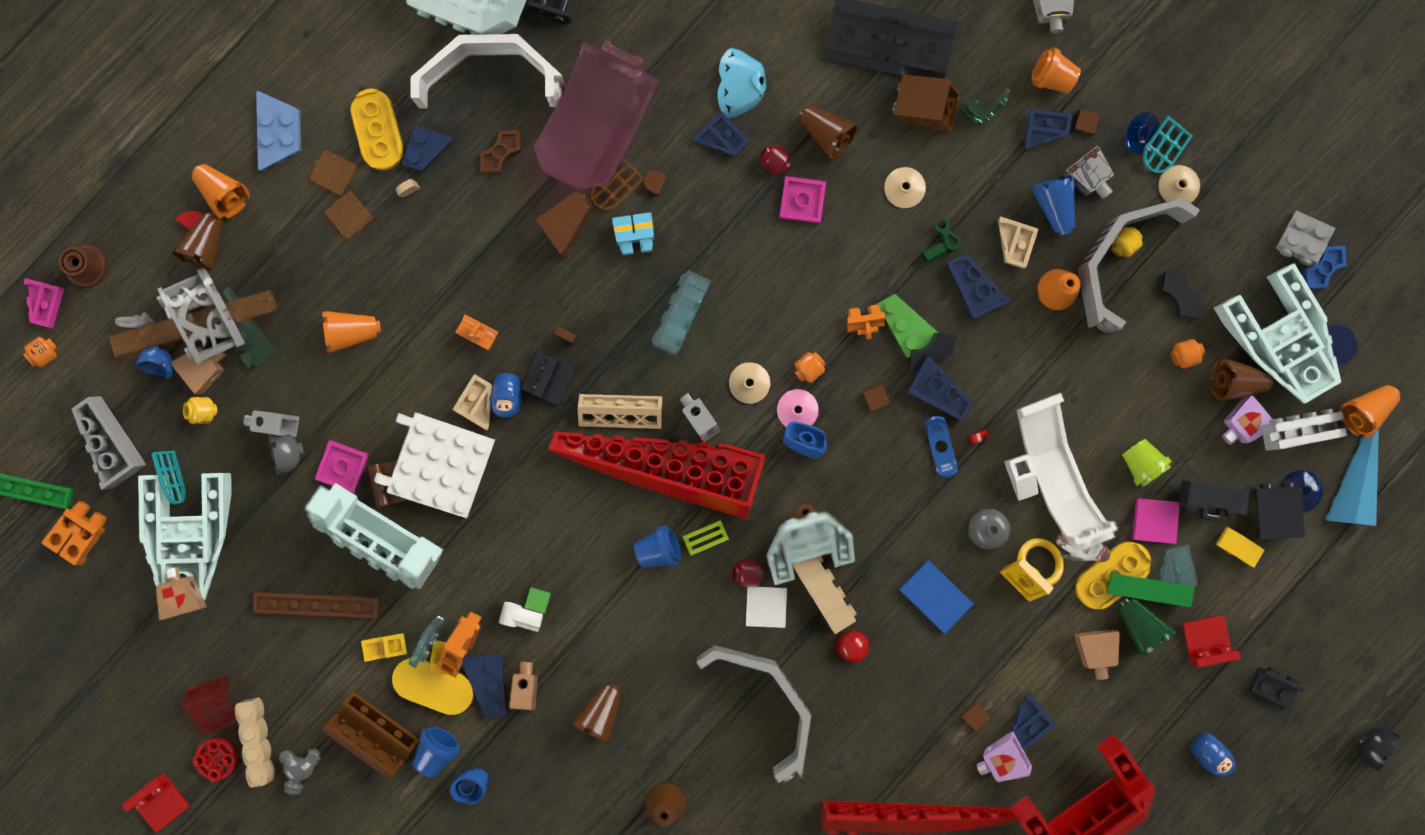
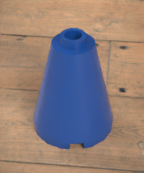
(1057, 203)

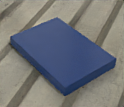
(936, 596)

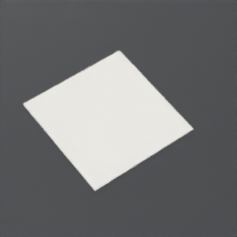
(766, 607)

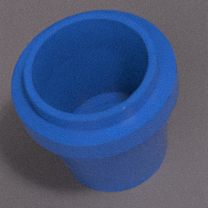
(658, 549)
(435, 751)

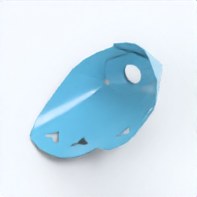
(740, 82)

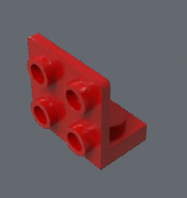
(1208, 642)
(158, 802)

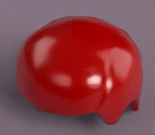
(852, 646)

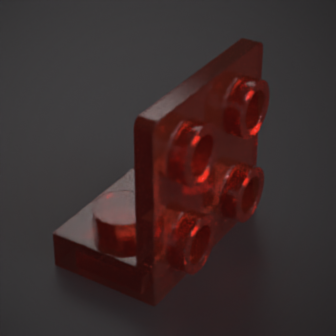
(210, 705)

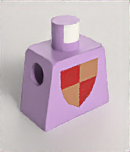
(1245, 421)
(1005, 759)

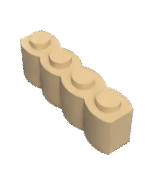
(825, 594)
(256, 747)

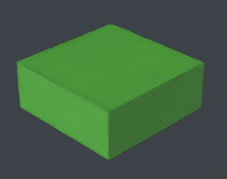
(537, 600)

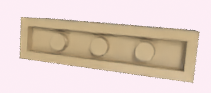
(619, 407)

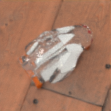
(1097, 552)

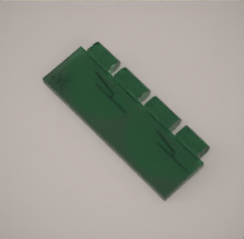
(256, 346)

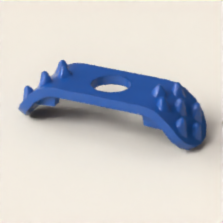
(944, 462)

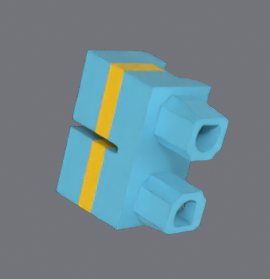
(643, 232)

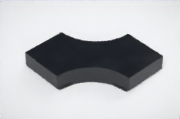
(1176, 287)
(939, 347)

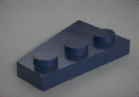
(939, 390)
(488, 683)

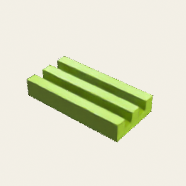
(689, 544)

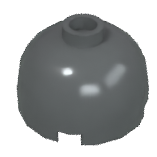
(285, 452)
(989, 529)

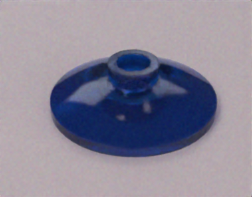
(1141, 131)
(1314, 486)

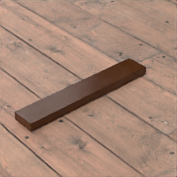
(316, 605)

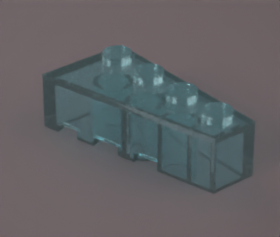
(681, 313)

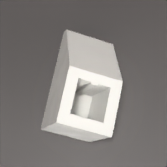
(1022, 476)

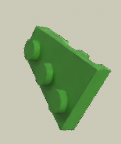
(906, 325)

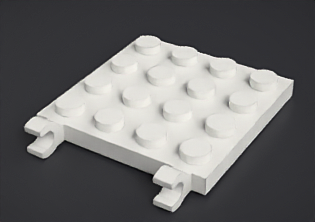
(438, 464)

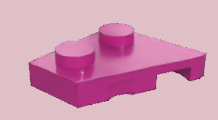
(43, 302)

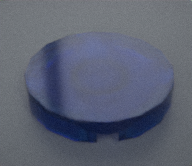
(1343, 343)

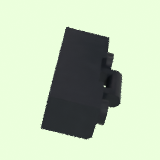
(1205, 495)

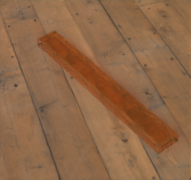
(167, 330)

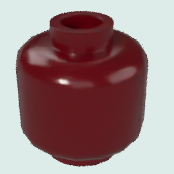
(775, 159)
(747, 573)

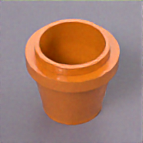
(1055, 72)

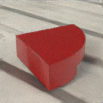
(189, 218)
(977, 437)

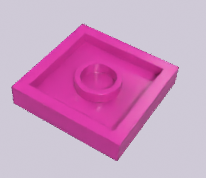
(802, 199)
(342, 466)
(1156, 521)

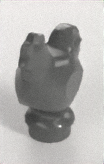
(298, 769)

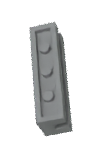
(1302, 431)

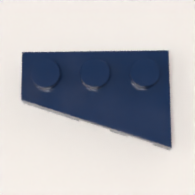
(975, 288)

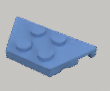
(276, 131)

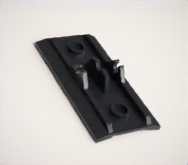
(889, 39)

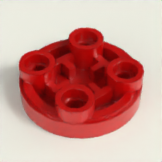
(216, 759)

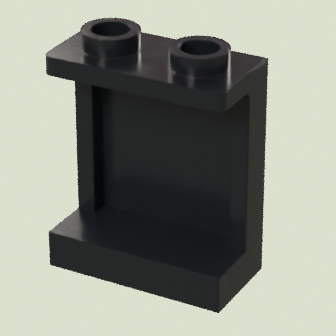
(1279, 511)

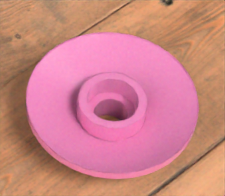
(800, 398)

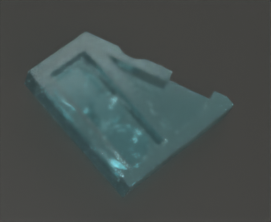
(1178, 566)
(428, 639)

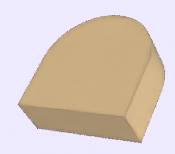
(407, 188)

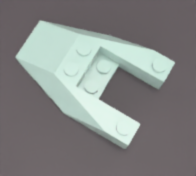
(1293, 348)
(807, 539)
(184, 541)

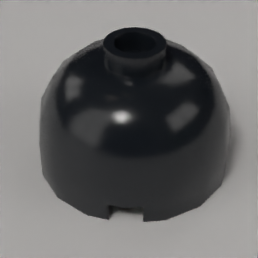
(1377, 746)

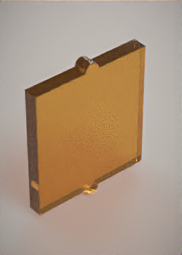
(333, 172)
(349, 215)

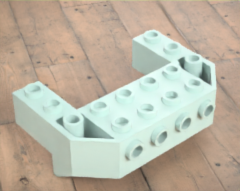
(477, 16)
(341, 512)

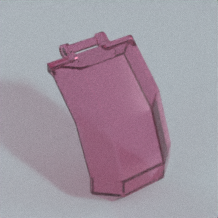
(595, 117)

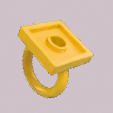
(1027, 578)

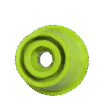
(1146, 462)

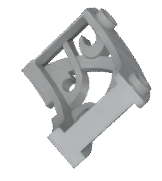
(200, 285)

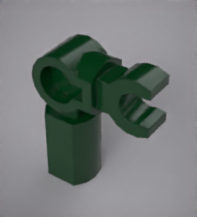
(950, 243)

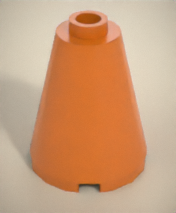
(220, 191)
(1058, 289)
(346, 329)
(1369, 411)

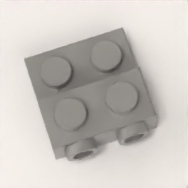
(1305, 239)

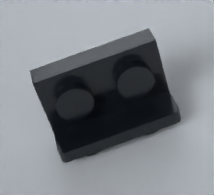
(1275, 688)

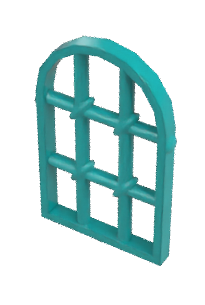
(1173, 143)
(170, 498)

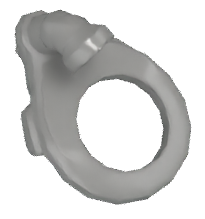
(134, 322)

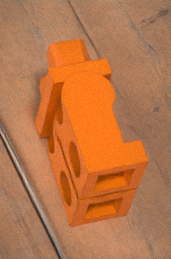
(75, 533)
(458, 644)

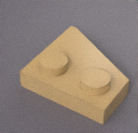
(1016, 241)
(476, 402)

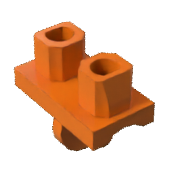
(867, 323)
(477, 332)

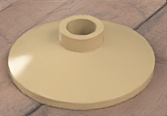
(1169, 184)
(900, 197)
(738, 385)

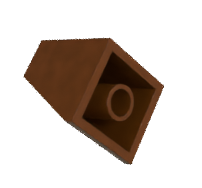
(927, 102)
(566, 222)

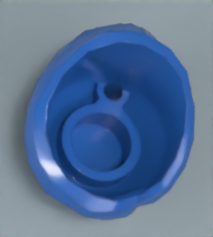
(156, 362)
(469, 786)

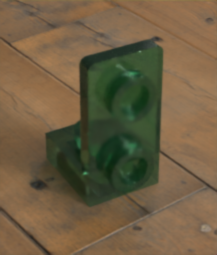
(975, 108)

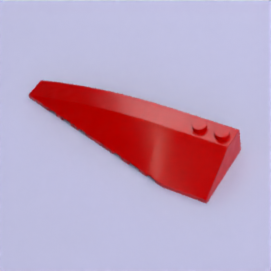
(696, 473)
(907, 818)

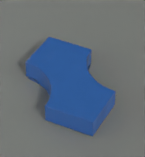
(1318, 276)

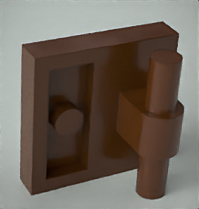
(383, 498)

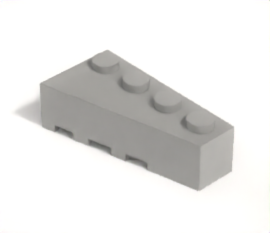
(107, 443)

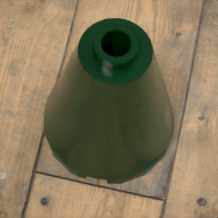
(1143, 626)

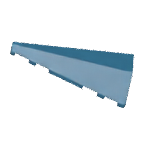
(1358, 491)

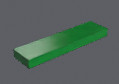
(35, 491)
(1150, 589)

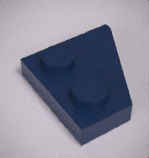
(1045, 127)
(722, 136)
(424, 148)
(1030, 722)

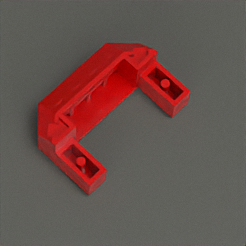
(1108, 810)

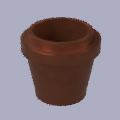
(91, 266)

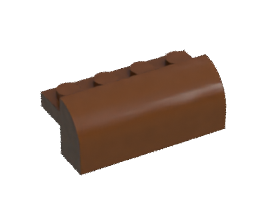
(371, 735)

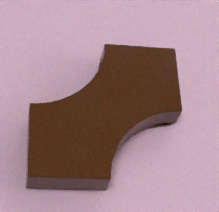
(493, 159)

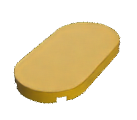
(377, 129)
(1125, 559)
(432, 690)

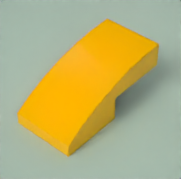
(1240, 547)
(384, 647)

